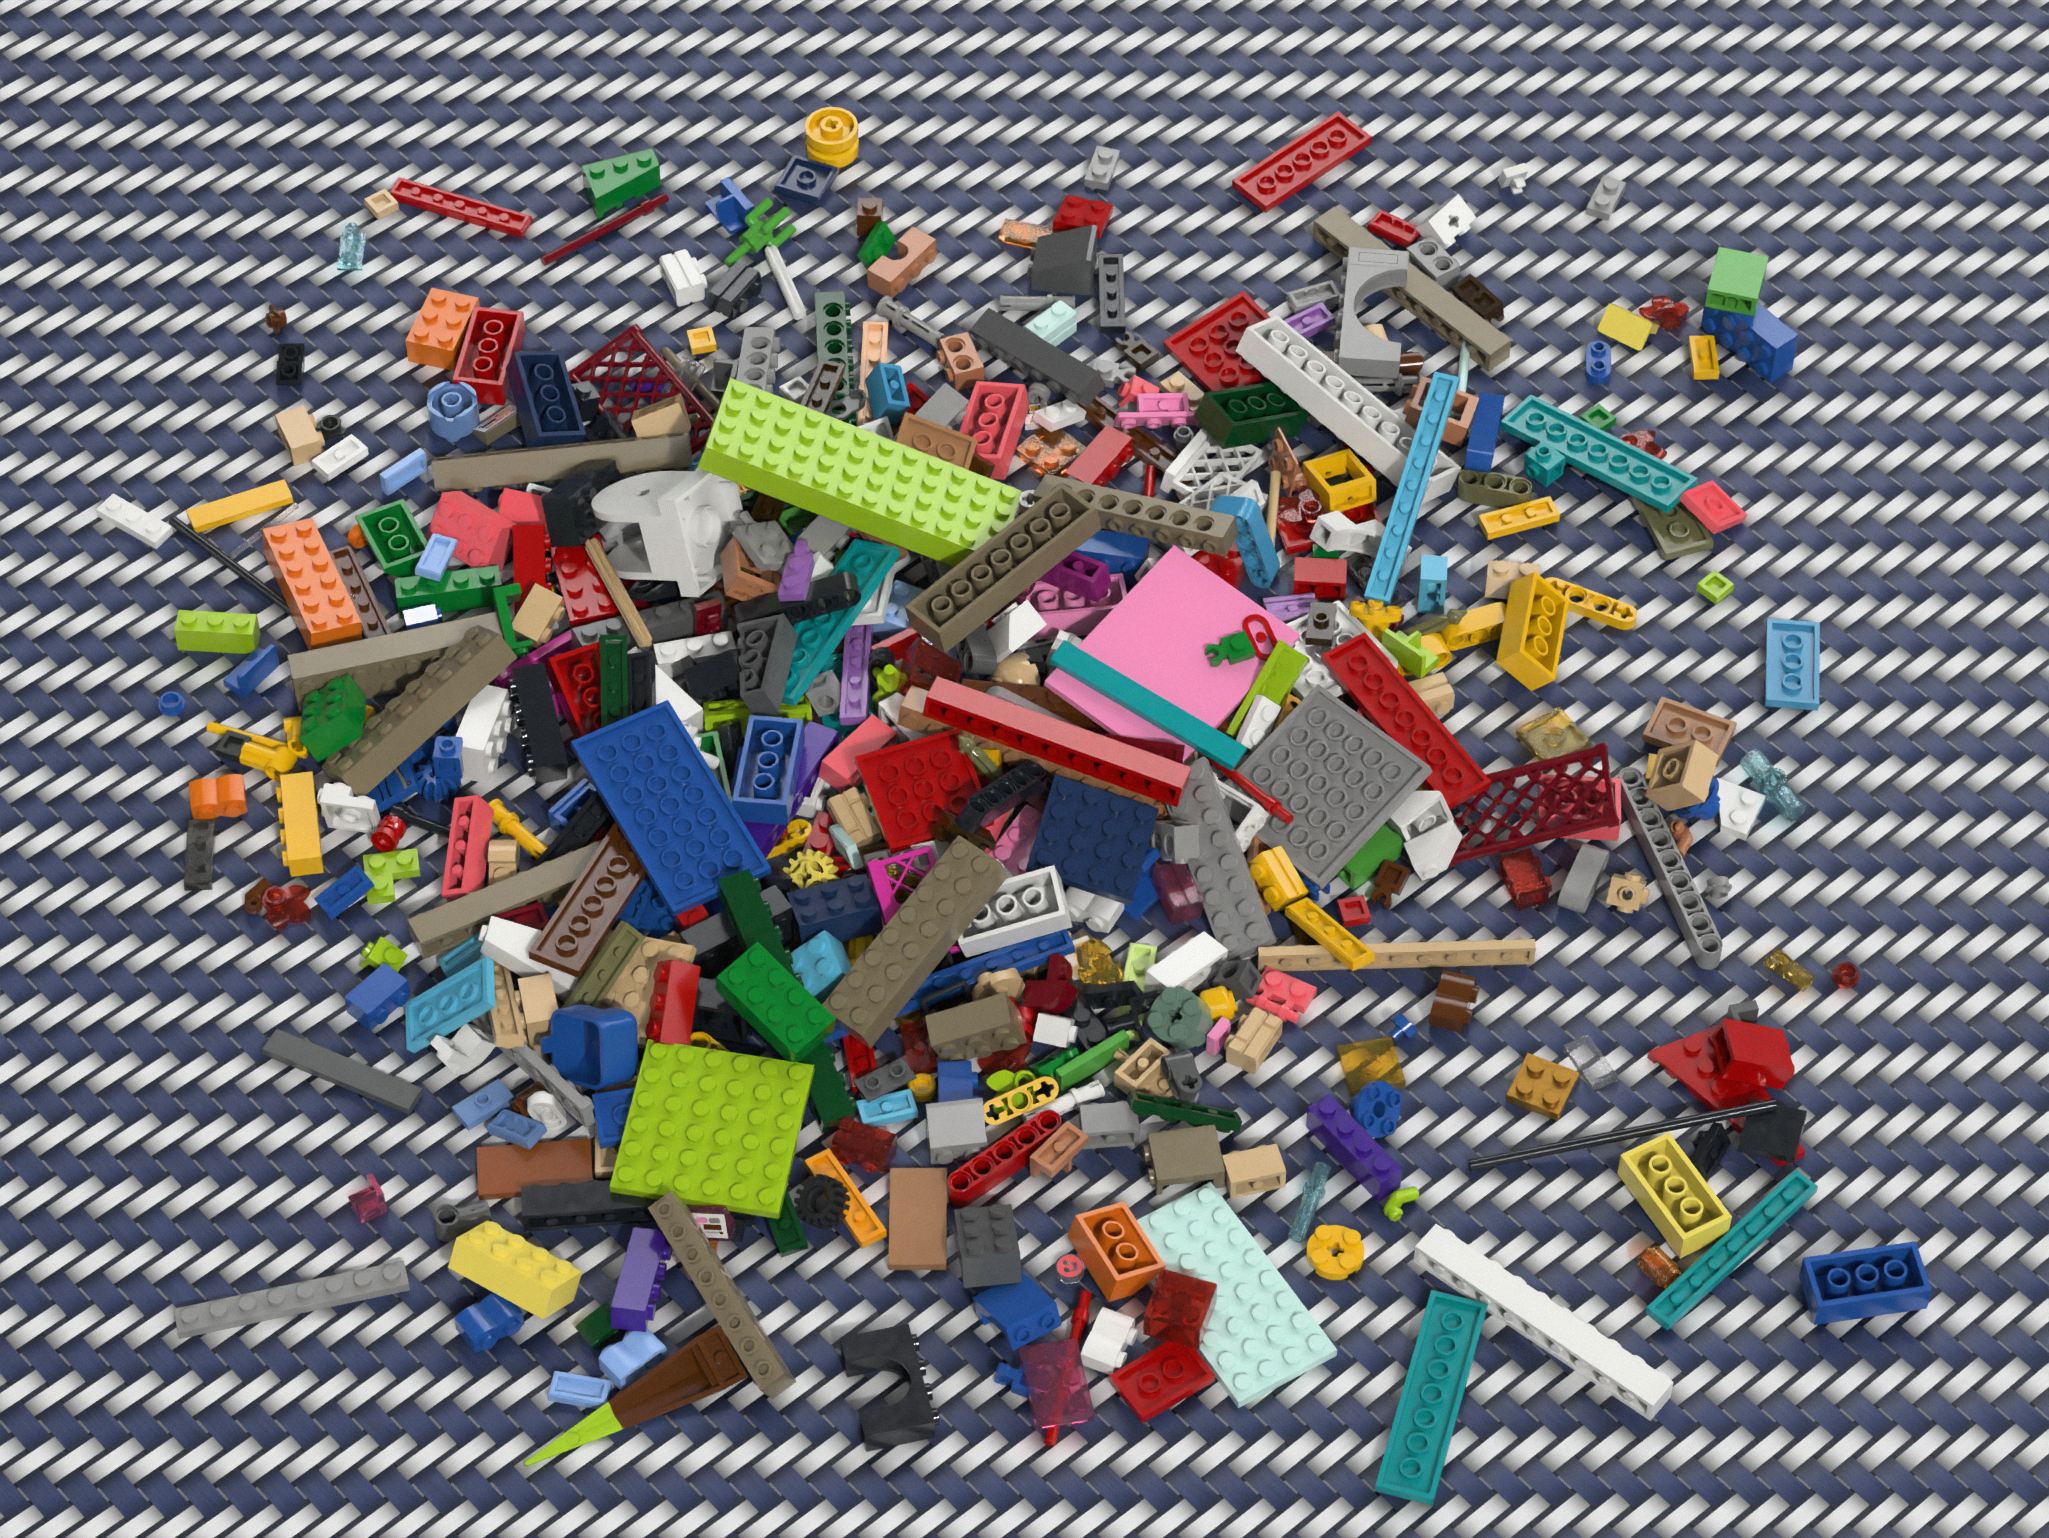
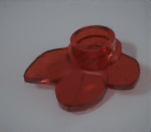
(1665, 311)
(1644, 440)
(1303, 508)
(288, 908)
(1003, 1059)

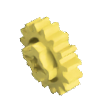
(806, 871)

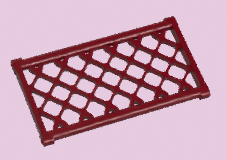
(640, 344)
(1542, 831)

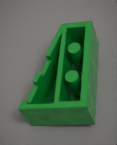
(619, 179)

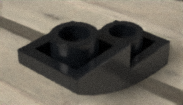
(290, 364)

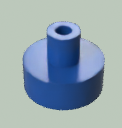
(1402, 1027)

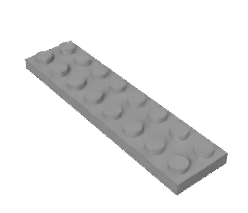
(1222, 870)

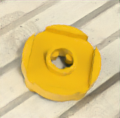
(1336, 1237)

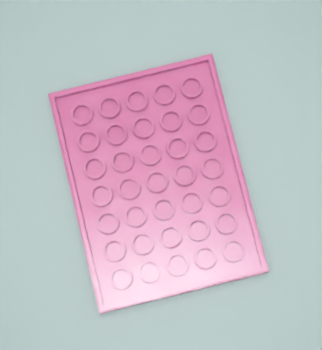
(1160, 643)

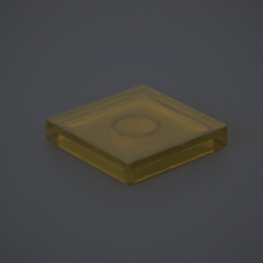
(1553, 735)
(1370, 1062)

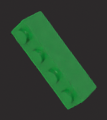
(454, 592)

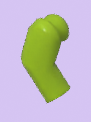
(1397, 1198)

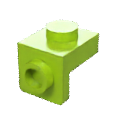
(382, 952)

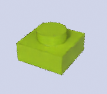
(1715, 587)

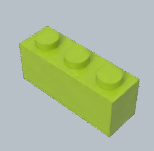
(217, 632)

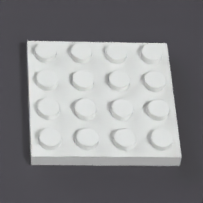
(1315, 672)

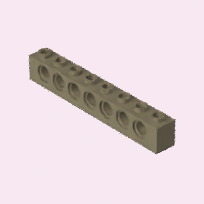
(1152, 517)
(722, 1295)

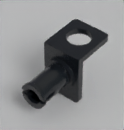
(1131, 1020)

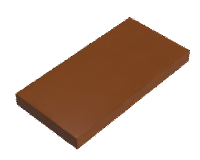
(509, 1167)

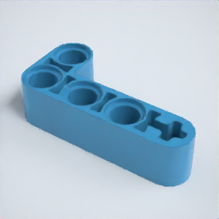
(1252, 539)

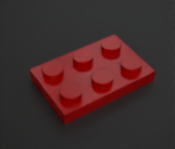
(1161, 1379)

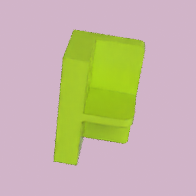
(1410, 652)

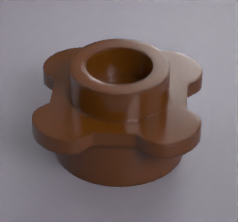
(276, 319)

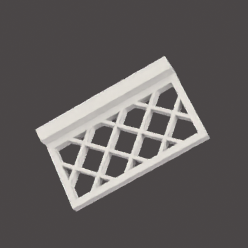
(1195, 456)
(1238, 487)

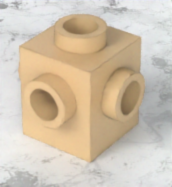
(1618, 896)

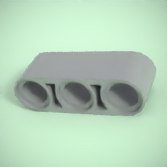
(1583, 878)

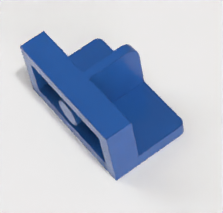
(730, 207)

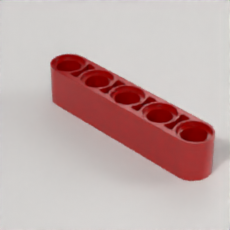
(999, 1169)

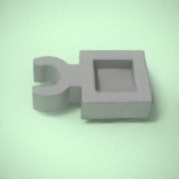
(1112, 373)

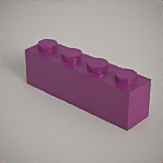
(1080, 576)

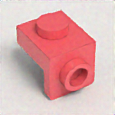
(1134, 386)

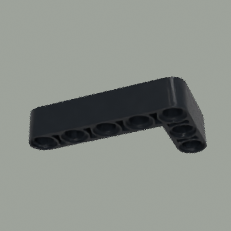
(1025, 782)

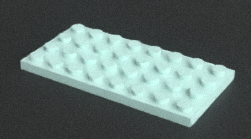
(1259, 1325)

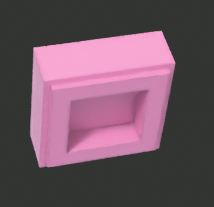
(1217, 1036)

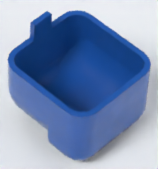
(593, 1045)

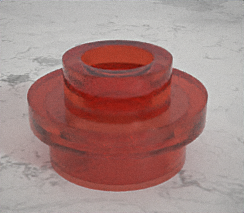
(1846, 969)

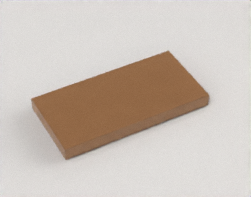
(918, 1219)

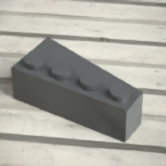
(765, 662)

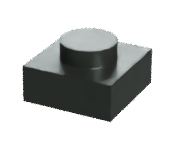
(231, 745)

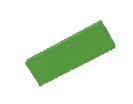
(1091, 1060)

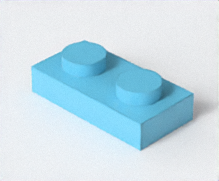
(888, 1109)

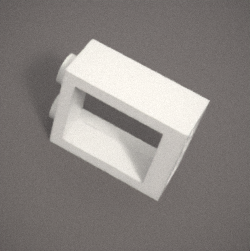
(1254, 820)

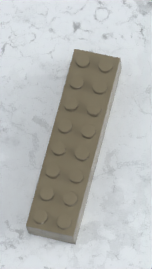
(1003, 567)
(382, 662)
(420, 710)
(915, 941)

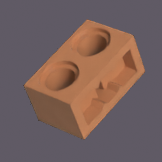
(960, 361)

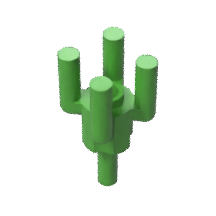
(761, 232)

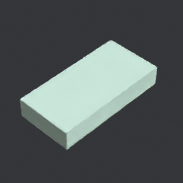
(846, 846)

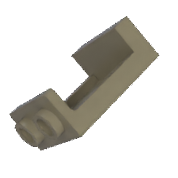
(1184, 1157)

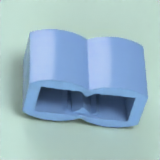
(632, 1357)

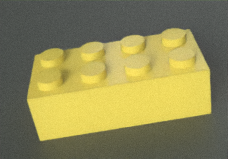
(1674, 1195)
(515, 1269)

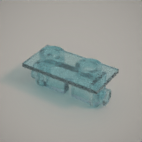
(351, 248)

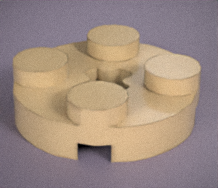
(999, 982)

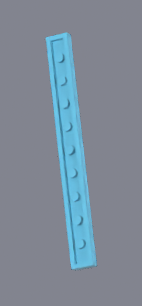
(1412, 488)

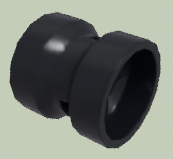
(883, 655)

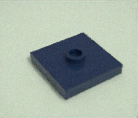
(806, 180)

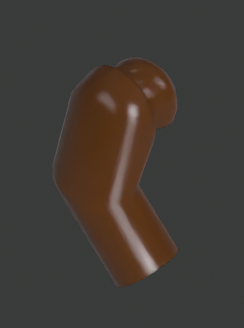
(253, 897)

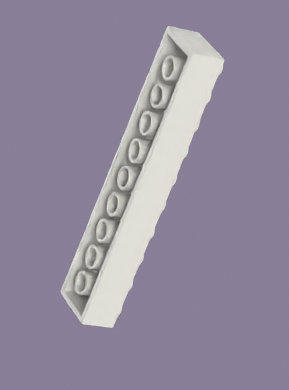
(1339, 402)

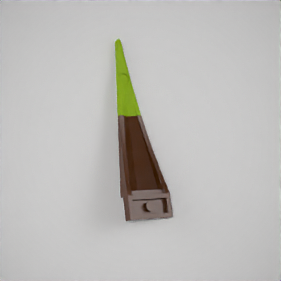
(687, 1376)

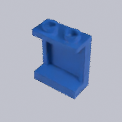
(1018, 1311)

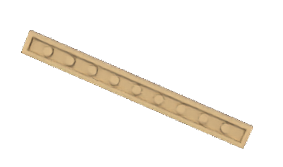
(1403, 955)

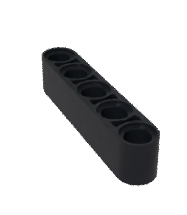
(823, 597)

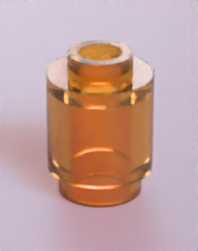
(1658, 1266)

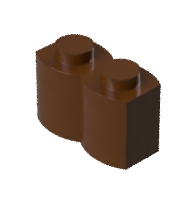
(1452, 1001)

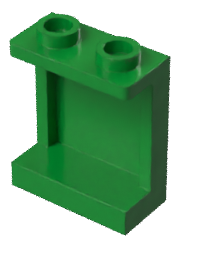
(501, 597)

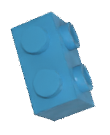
(887, 392)

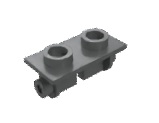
(884, 1080)

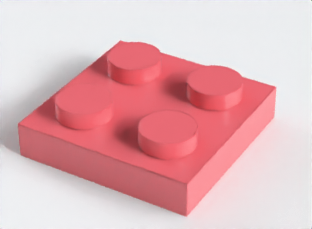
(1713, 507)

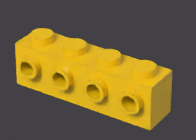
(301, 824)

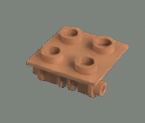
(1284, 461)

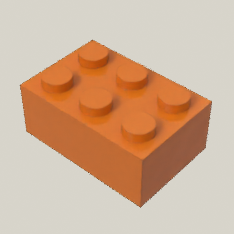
(440, 329)

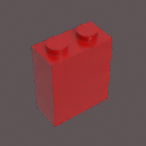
(1753, 1054)

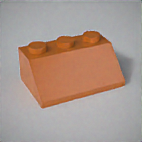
(1115, 1250)

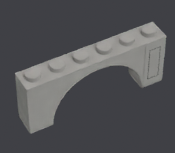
(1367, 273)

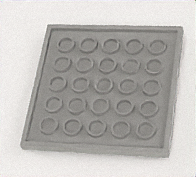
(1333, 777)

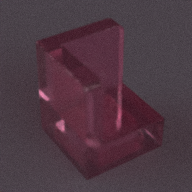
(368, 1202)

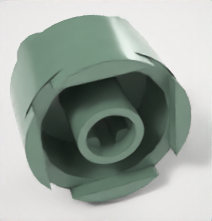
(1180, 1018)

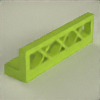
(1273, 682)
(738, 711)

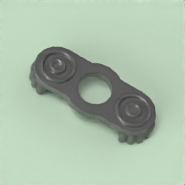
(852, 403)

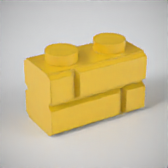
(1277, 878)

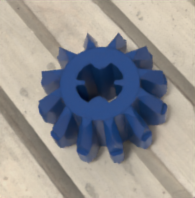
(435, 787)

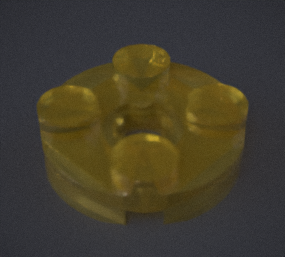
(1096, 963)

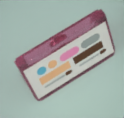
(714, 1221)

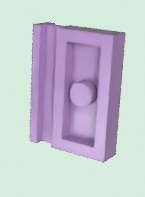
(1289, 607)

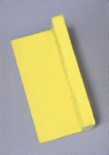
(1626, 326)

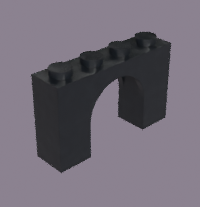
(892, 1351)

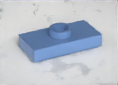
(483, 1104)
(516, 1128)

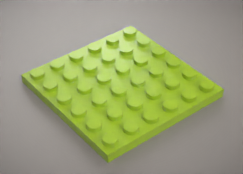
(713, 1128)

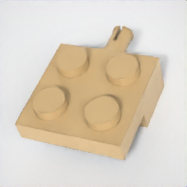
(1143, 1070)

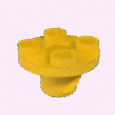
(1375, 615)

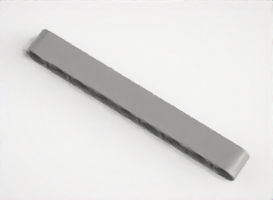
(1670, 870)

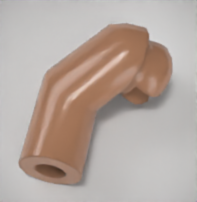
(1681, 836)

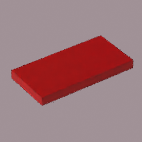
(1296, 536)

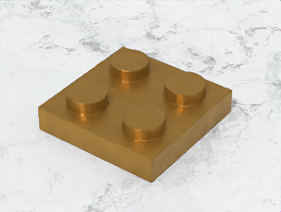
(1542, 1086)

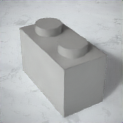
(1109, 1124)

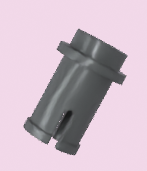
(1182, 436)

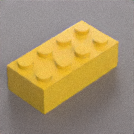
(1532, 631)

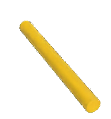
(265, 741)

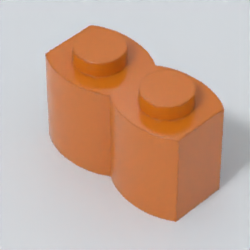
(218, 797)

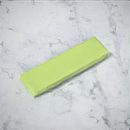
(1138, 960)

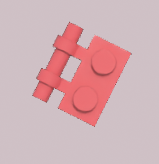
(1285, 990)

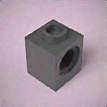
(1239, 977)

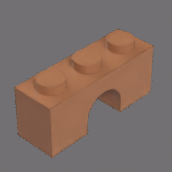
(915, 253)

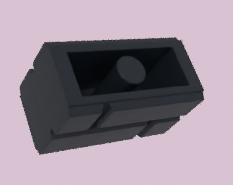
(735, 290)

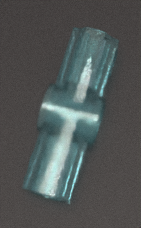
(1773, 785)

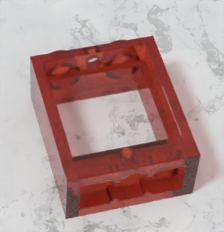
(921, 655)

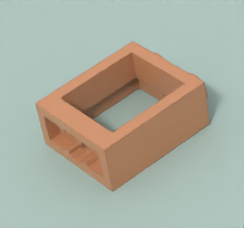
(1463, 404)
(741, 584)

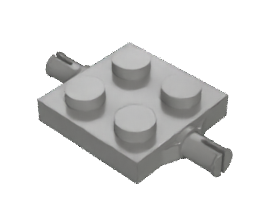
(763, 543)

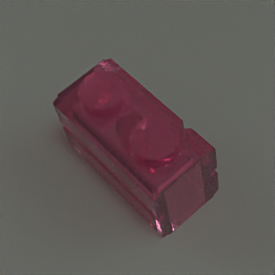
(1177, 892)

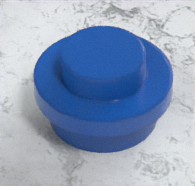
(171, 703)

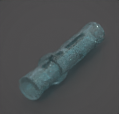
(1313, 1192)

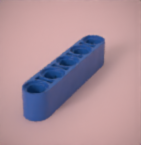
(1484, 432)

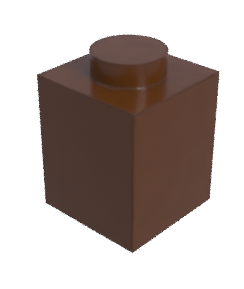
(868, 213)

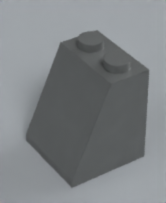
(1064, 261)

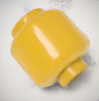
(1220, 1002)

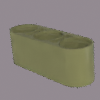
(1493, 489)

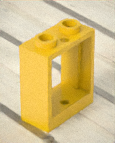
(1336, 497)

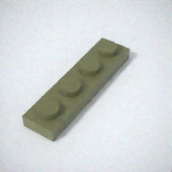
(606, 966)

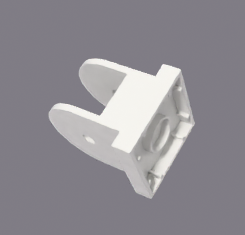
(682, 522)

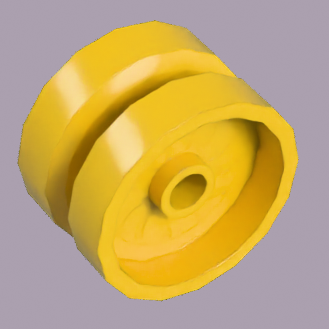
(832, 136)

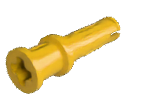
(509, 824)

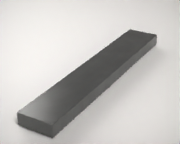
(342, 1071)

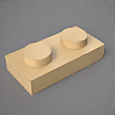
(1180, 384)

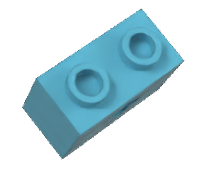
(1432, 584)

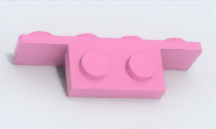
(1158, 410)

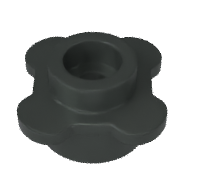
(331, 427)

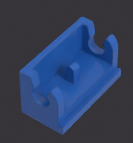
(569, 805)

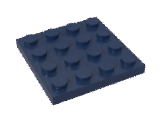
(1093, 839)

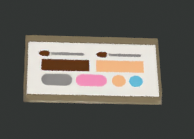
(497, 424)

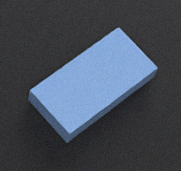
(403, 471)
(436, 557)
(579, 1390)

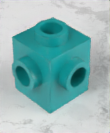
(1544, 463)

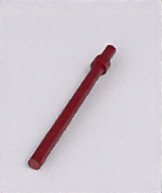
(644, 208)

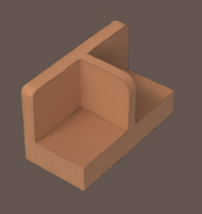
(1058, 1151)

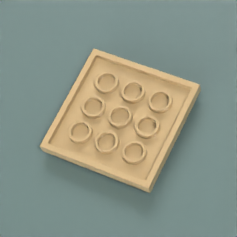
(636, 982)

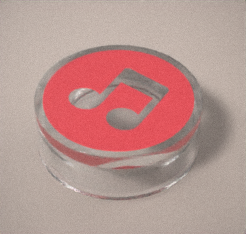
(1069, 1268)

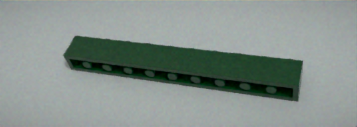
(753, 924)

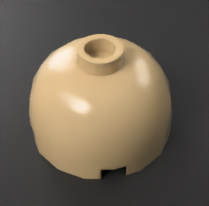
(1016, 670)

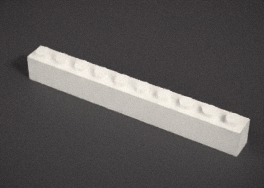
(1544, 1322)

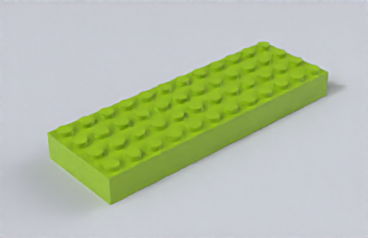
(854, 475)

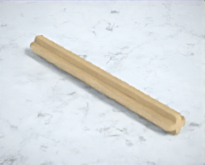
(618, 593)

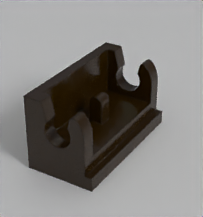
(1479, 298)
(948, 830)

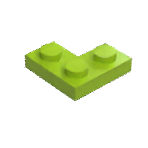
(386, 867)

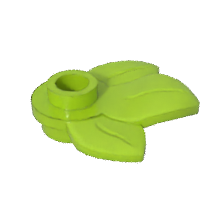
(1005, 1081)

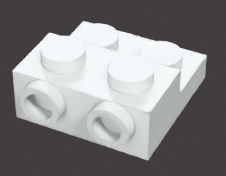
(346, 811)

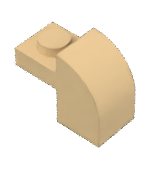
(503, 859)

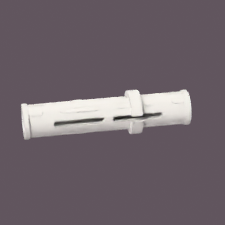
(1070, 1100)

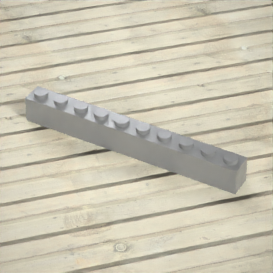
(942, 408)

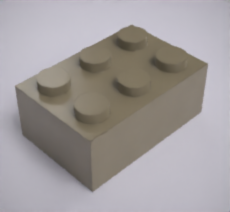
(976, 1029)

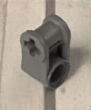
(1182, 1075)

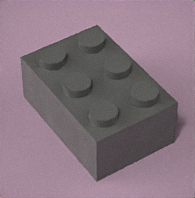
(987, 1245)

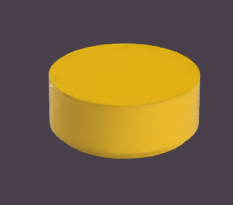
(923, 1087)

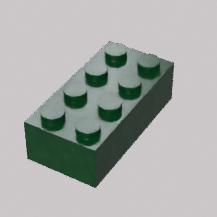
(1249, 415)

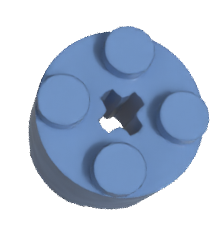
(453, 410)

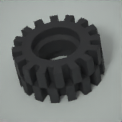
(809, 1196)

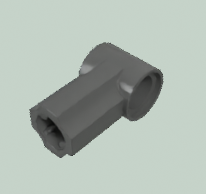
(460, 1219)

